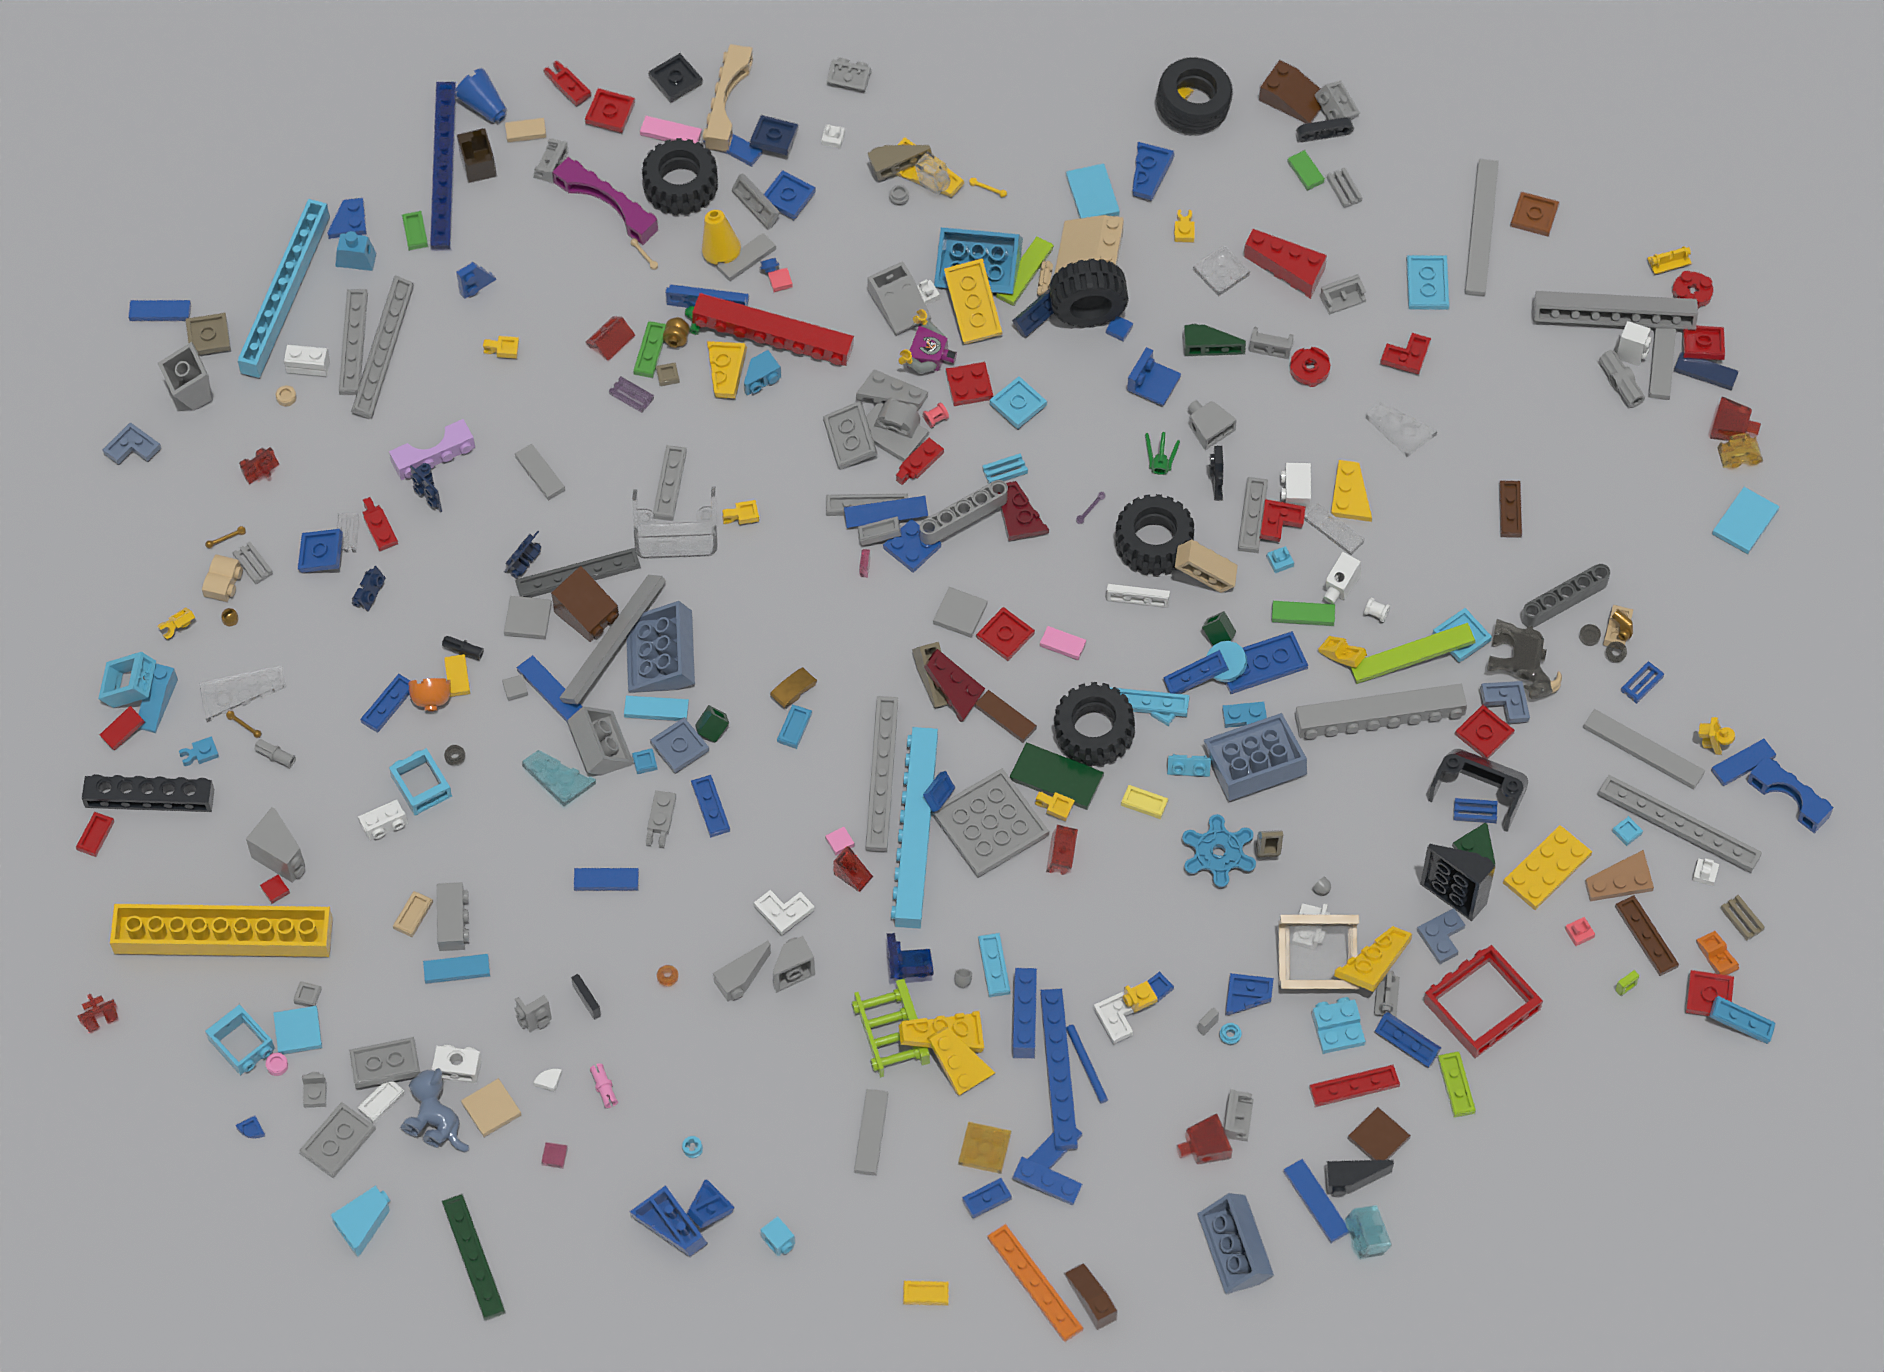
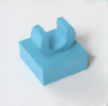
(1280, 559)

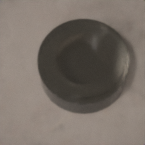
(1590, 635)

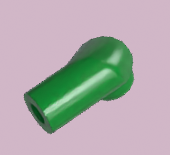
(694, 329)

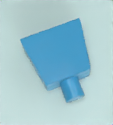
(355, 252)

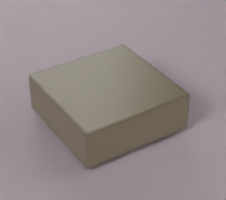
(667, 374)

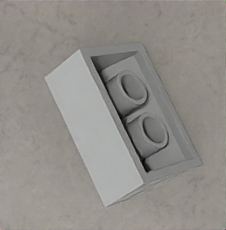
(599, 740)

